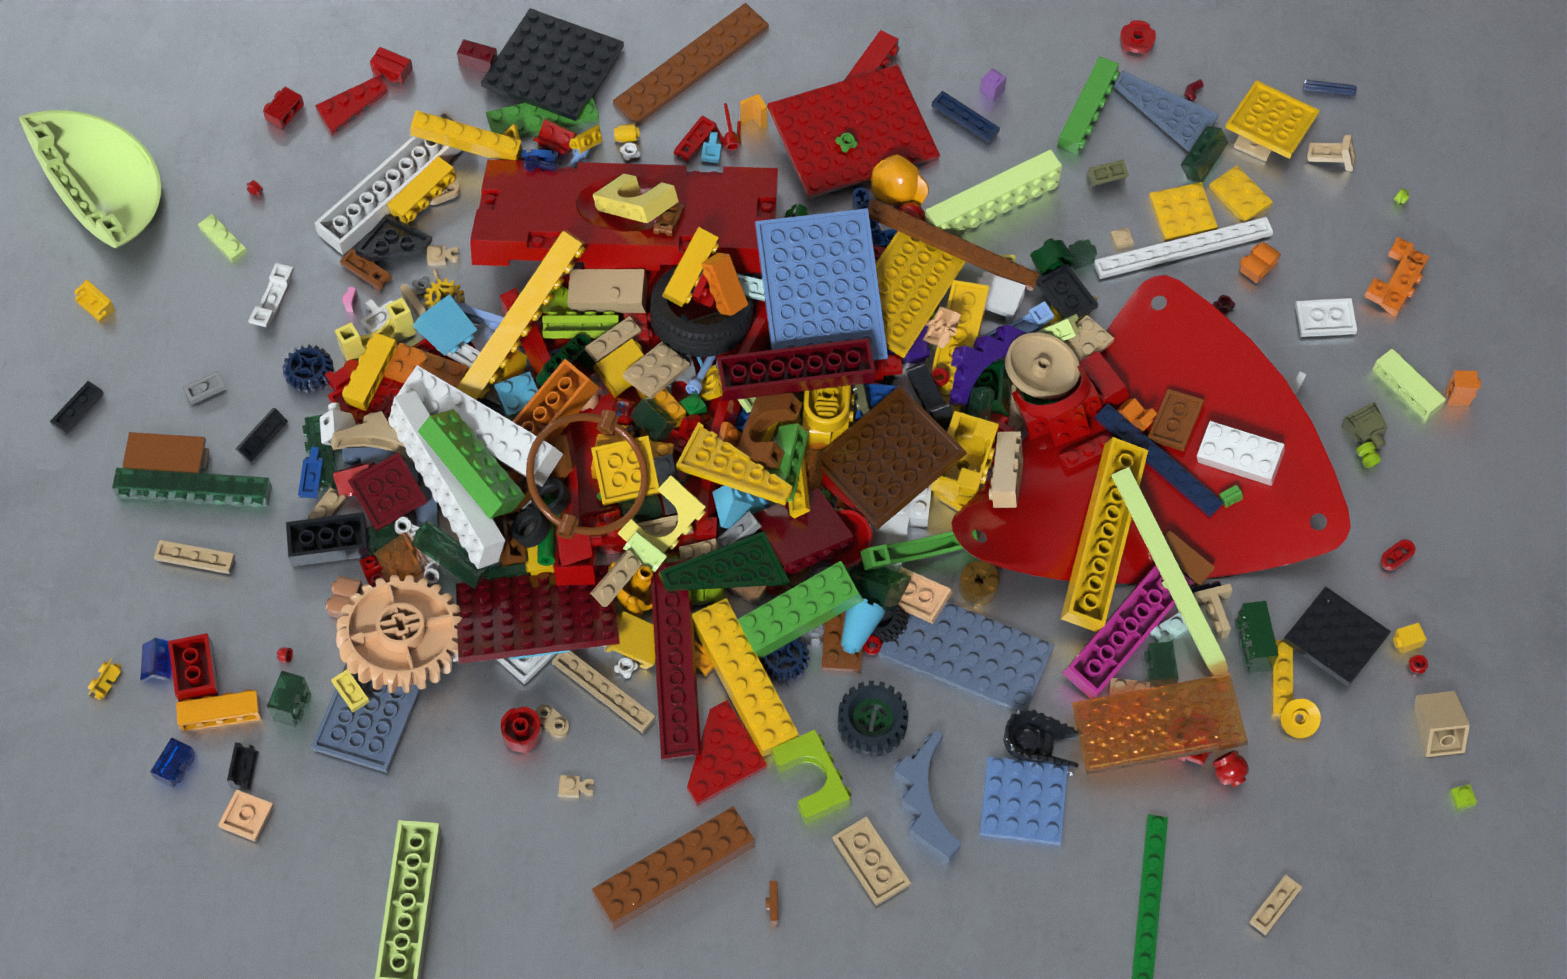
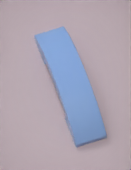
(1032, 322)

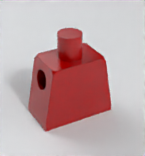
(576, 548)

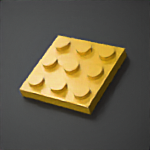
(1182, 211)
(620, 472)

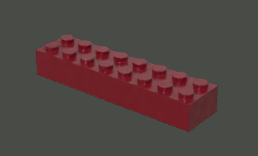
(795, 369)

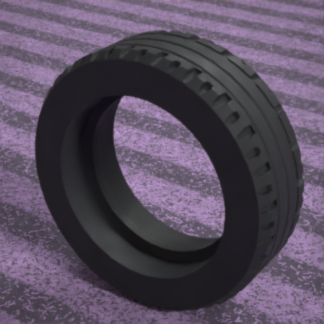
(696, 338)

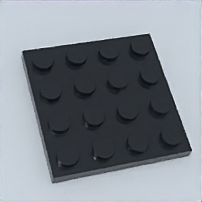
(1336, 636)

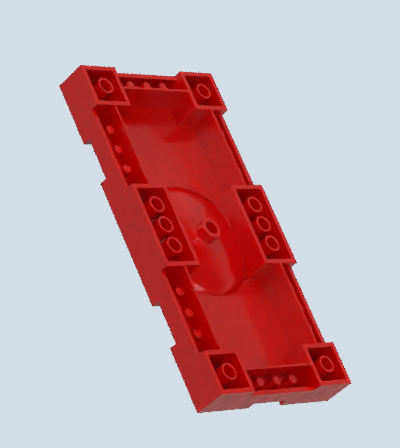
(528, 210)

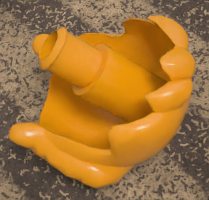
(637, 592)

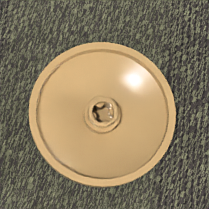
(1042, 366)

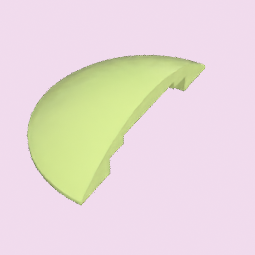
(96, 171)

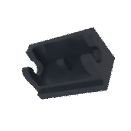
(242, 766)

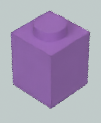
(993, 84)

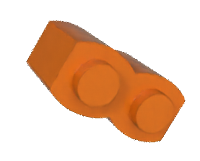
(1259, 262)

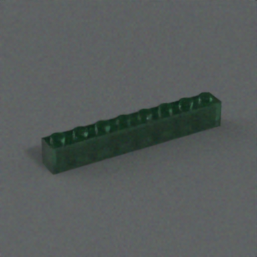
(192, 487)

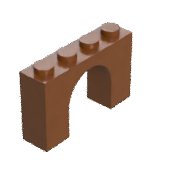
(763, 414)

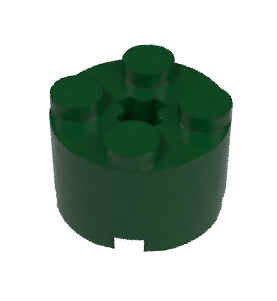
(1051, 256)

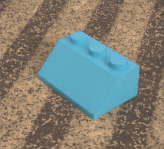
(734, 504)

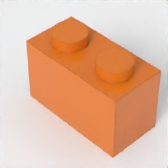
(1462, 387)

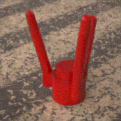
(731, 140)

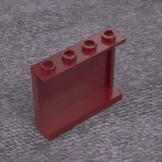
(808, 537)

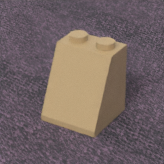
(1441, 723)

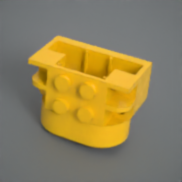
(827, 415)
(977, 439)

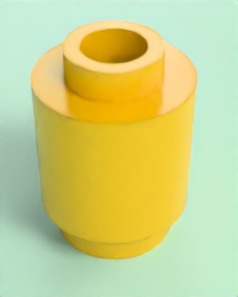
(626, 133)

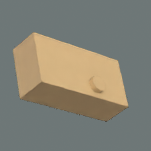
(608, 290)

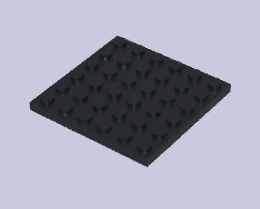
(552, 64)

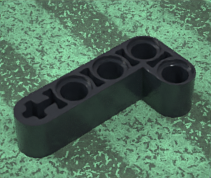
(929, 394)

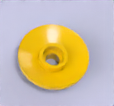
(1307, 725)

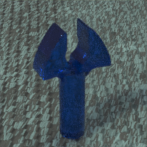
(532, 162)

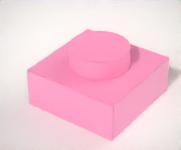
(350, 299)

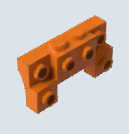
(1394, 294)

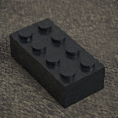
(327, 539)

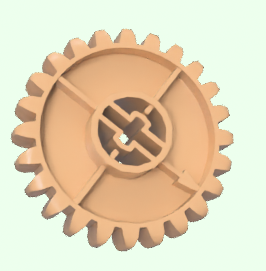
(399, 633)

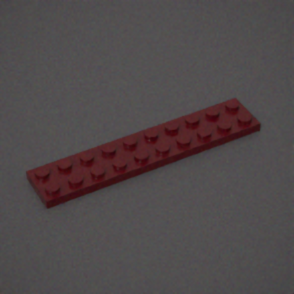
(675, 670)

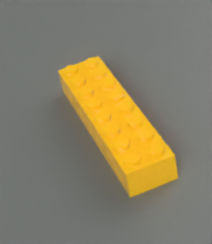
(743, 677)

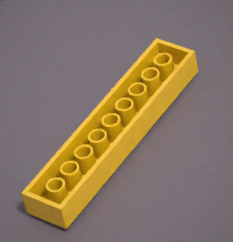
(521, 314)
(1102, 539)

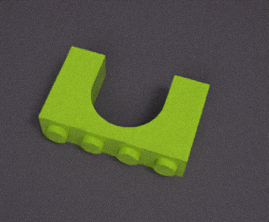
(810, 749)

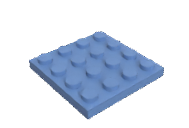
(1023, 800)

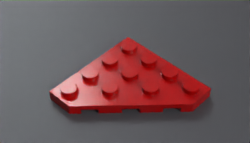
(725, 757)

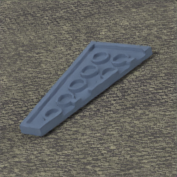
(1172, 113)

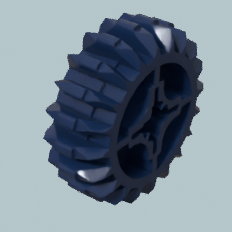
(302, 377)
(796, 665)

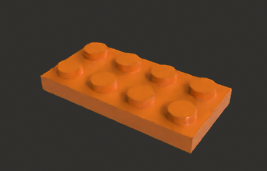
(407, 358)

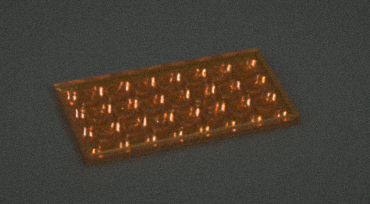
(1159, 723)

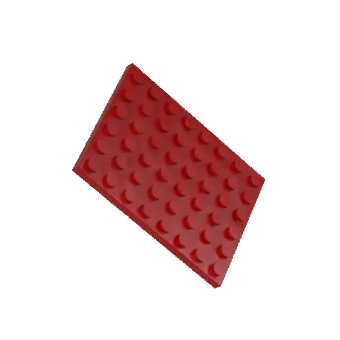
(871, 108)

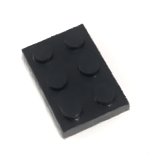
(1066, 292)

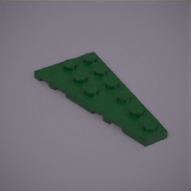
(739, 564)

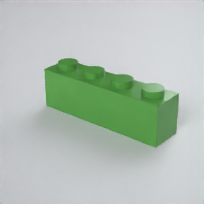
(792, 441)

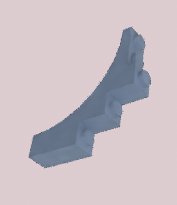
(928, 828)

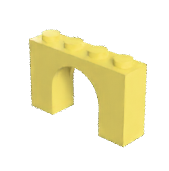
(620, 200)
(396, 327)
(687, 507)

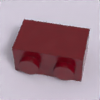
(476, 56)

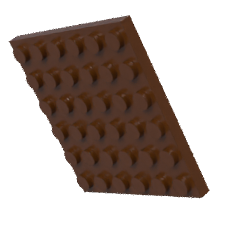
(889, 457)

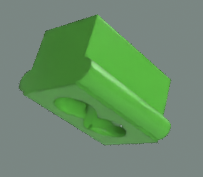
(1231, 496)

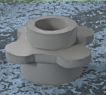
(417, 284)

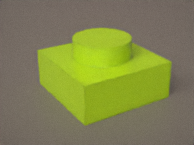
(1463, 797)

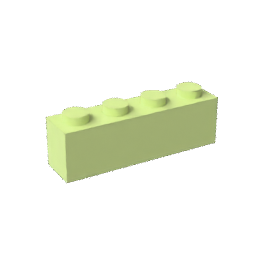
(1409, 384)

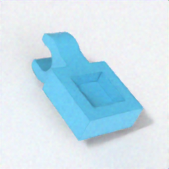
(711, 151)

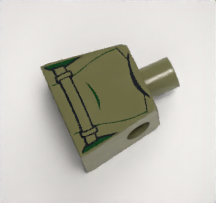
(1366, 426)

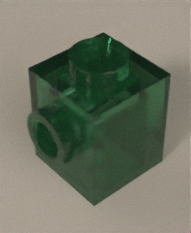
(1083, 253)

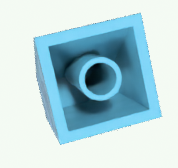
(445, 326)

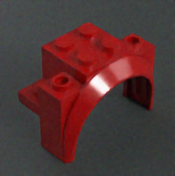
(1063, 419)

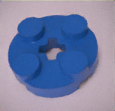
(544, 155)

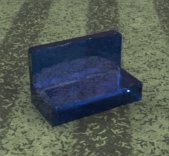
(155, 660)

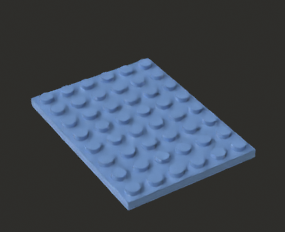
(821, 280)

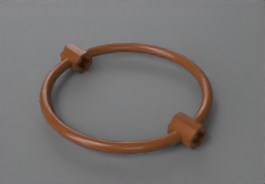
(568, 523)

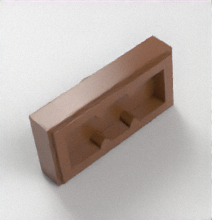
(772, 903)

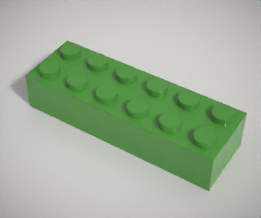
(471, 463)
(800, 610)

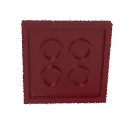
(387, 491)

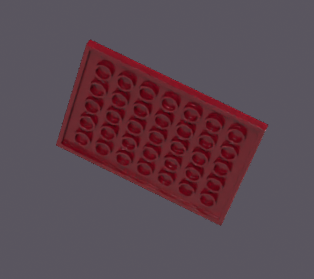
(531, 617)

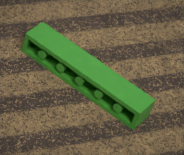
(1088, 105)

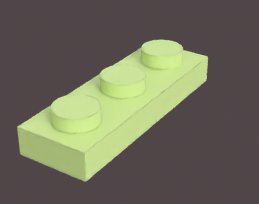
(222, 238)

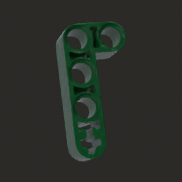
(572, 352)

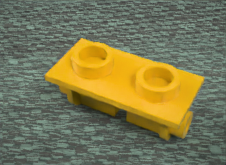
(587, 139)
(100, 686)

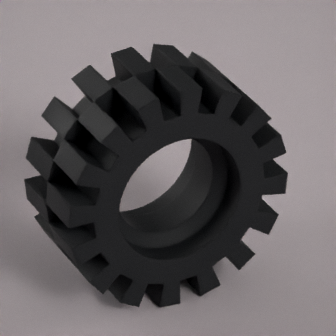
(891, 624)

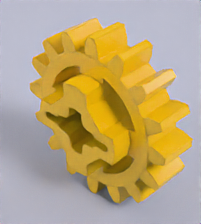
(440, 290)

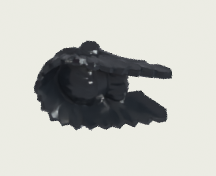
(1032, 734)

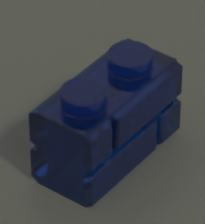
(173, 762)

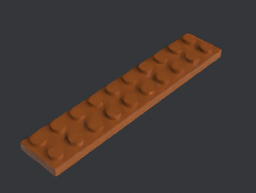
(690, 64)

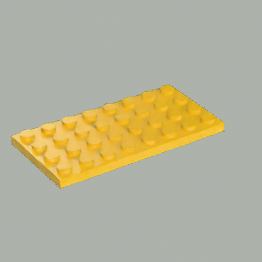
(911, 286)

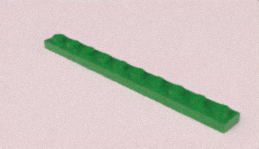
(1149, 897)

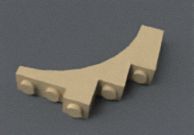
(372, 433)

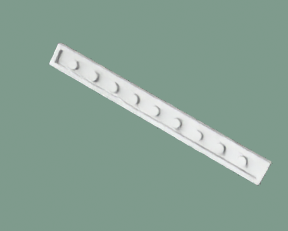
(1183, 248)

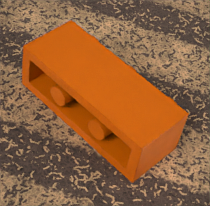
(724, 284)

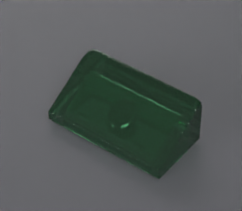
(981, 402)

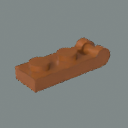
(669, 220)
(365, 269)

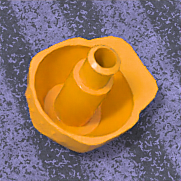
(898, 182)

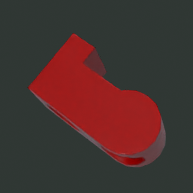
(341, 376)

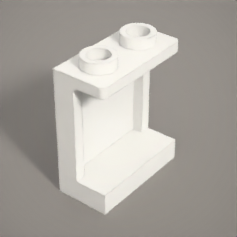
(1004, 295)

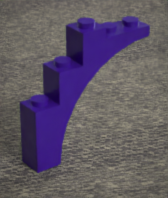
(972, 361)

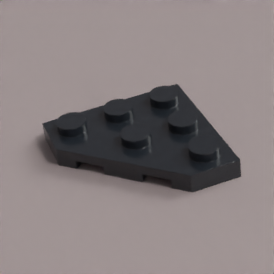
(392, 240)

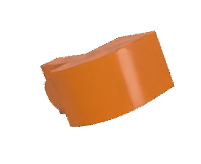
(1136, 414)

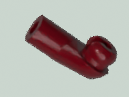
(1190, 89)

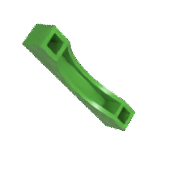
(911, 550)

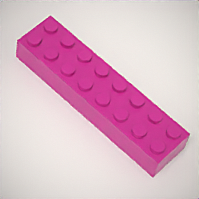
(1121, 634)

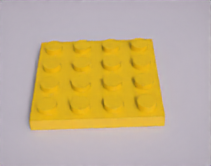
(1272, 119)

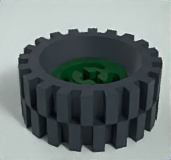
(868, 699)

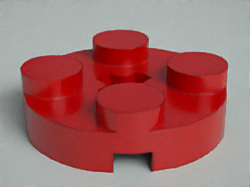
(1134, 45)

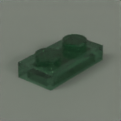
(510, 571)

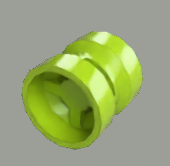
(1368, 454)

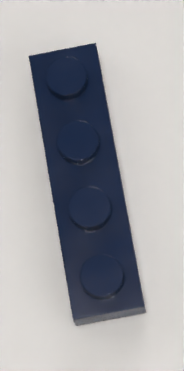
(965, 116)

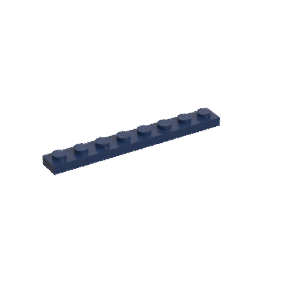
(1160, 461)

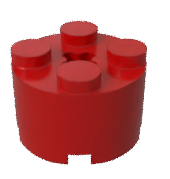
(517, 719)

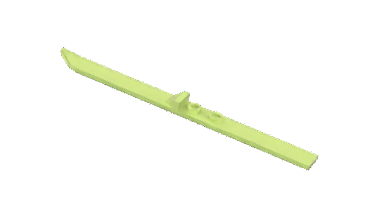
(1170, 572)

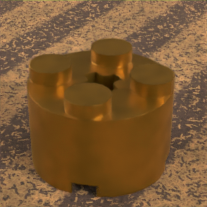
(970, 580)

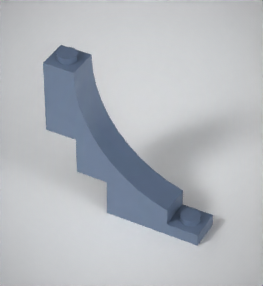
(368, 454)

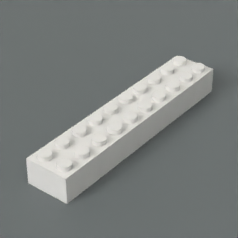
(367, 202)
(499, 435)
(474, 528)

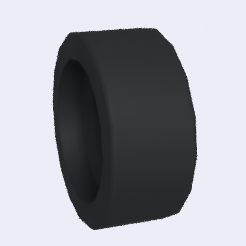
(561, 501)
(537, 535)

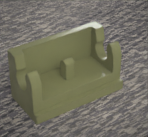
(1107, 173)

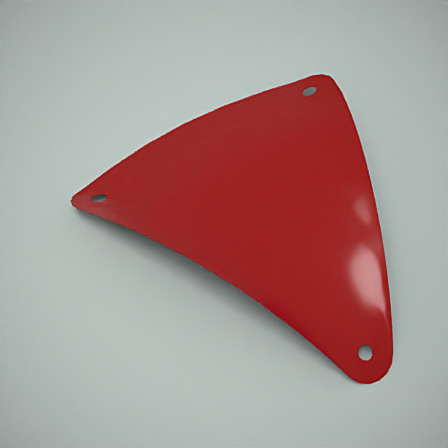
(1201, 355)

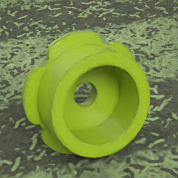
(1402, 196)

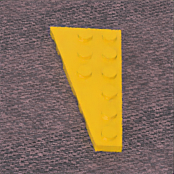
(726, 465)

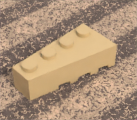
(1007, 470)

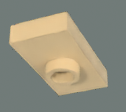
(1252, 148)

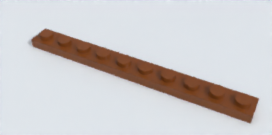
(951, 244)

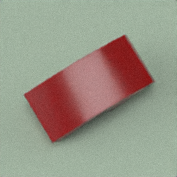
(372, 569)

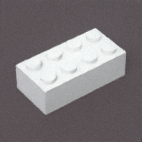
(1241, 453)

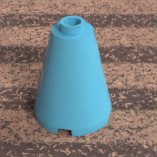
(859, 625)

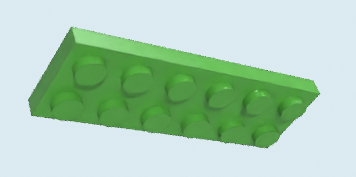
(530, 118)

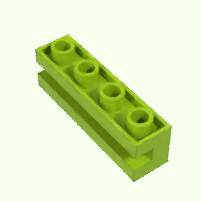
(572, 324)

